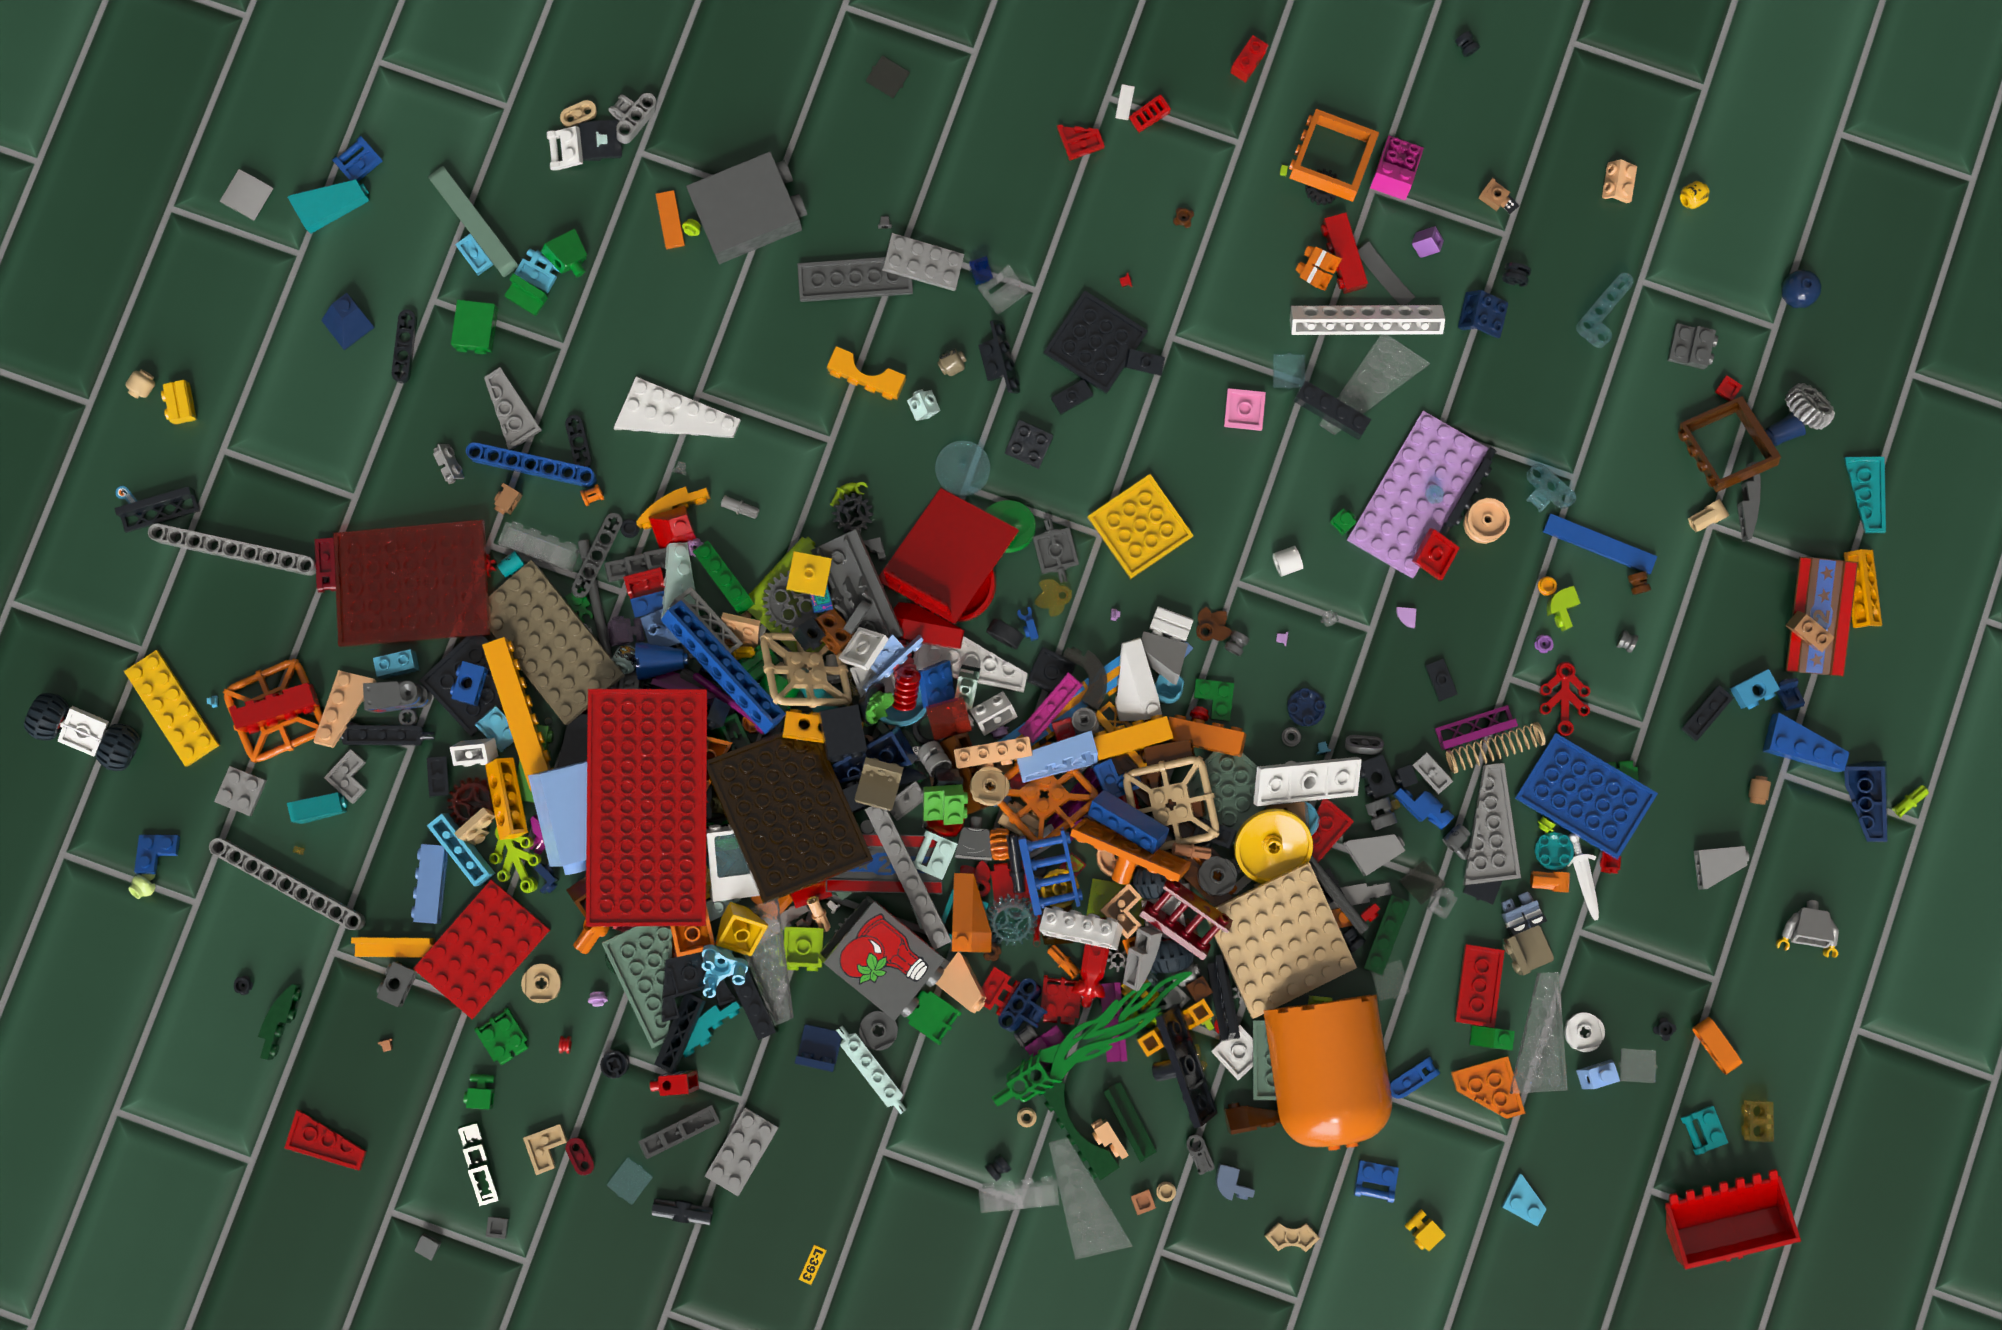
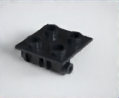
(1029, 444)

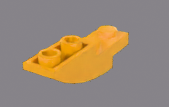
(673, 500)

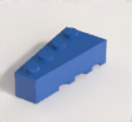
(1800, 744)

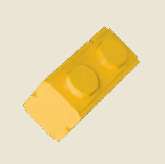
(179, 402)

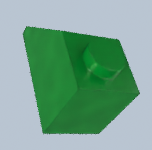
(1492, 1037)

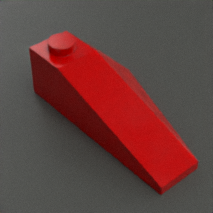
(933, 629)

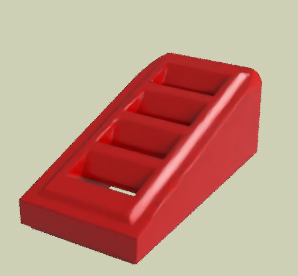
(1146, 108)

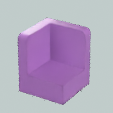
(1427, 242)

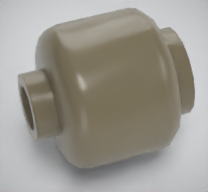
(952, 362)

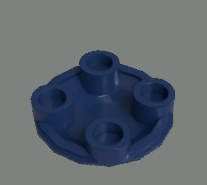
(1306, 707)

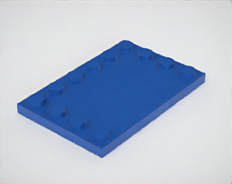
(1586, 796)

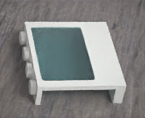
(727, 867)

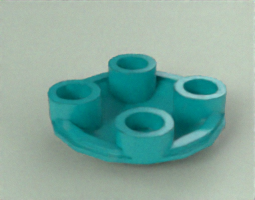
(1554, 850)

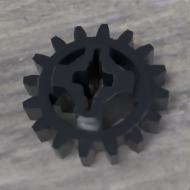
(856, 504)

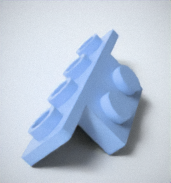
(890, 656)

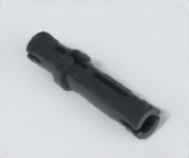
(1015, 863)

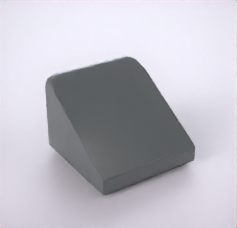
(427, 1246)

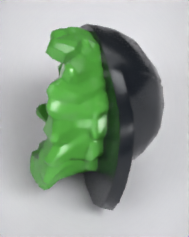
(874, 704)

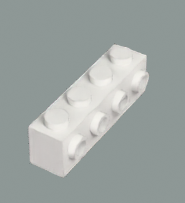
(1081, 928)

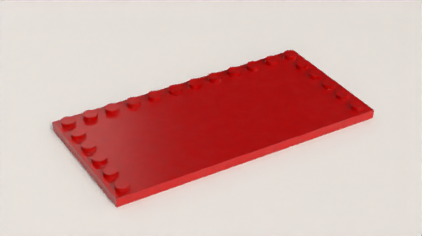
(646, 807)

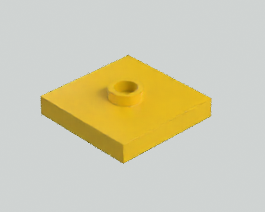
(809, 574)

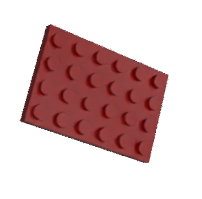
(481, 949)

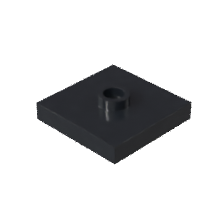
(1049, 670)

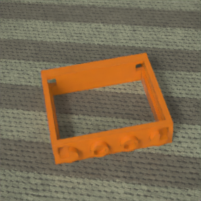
(1322, 181)

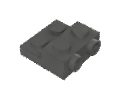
(1692, 346)

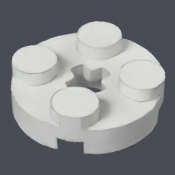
(1574, 1026)

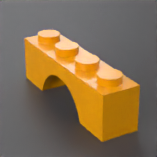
(888, 383)
(1194, 1016)

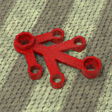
(1565, 696)

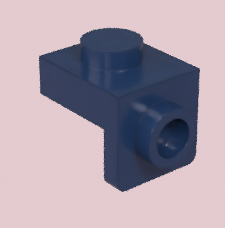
(1790, 694)
(547, 873)

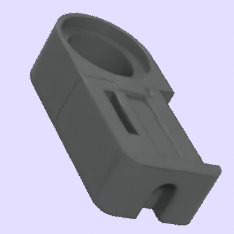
(1201, 1155)

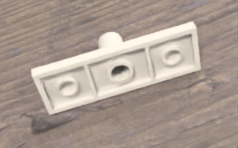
(1307, 781)

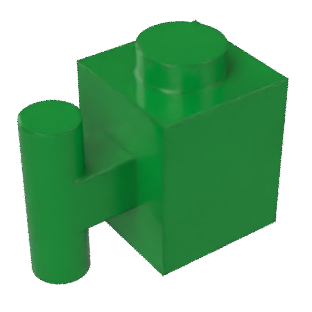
(480, 1096)

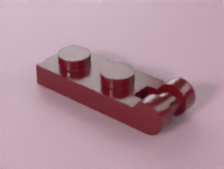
(325, 564)

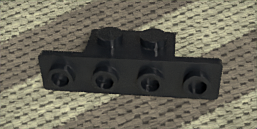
(997, 358)

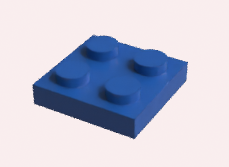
(936, 683)

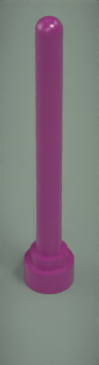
(723, 696)

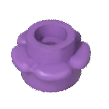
(1548, 641)

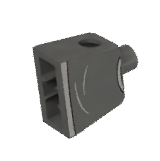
(974, 842)

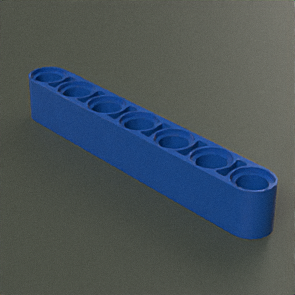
(523, 460)

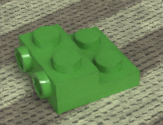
(945, 804)

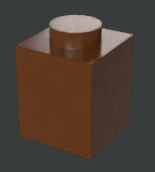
(1198, 989)

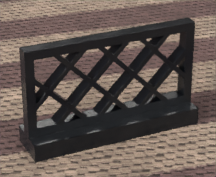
(1223, 1000)

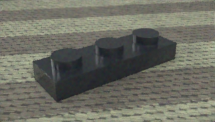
(1707, 713)

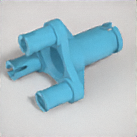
(719, 964)

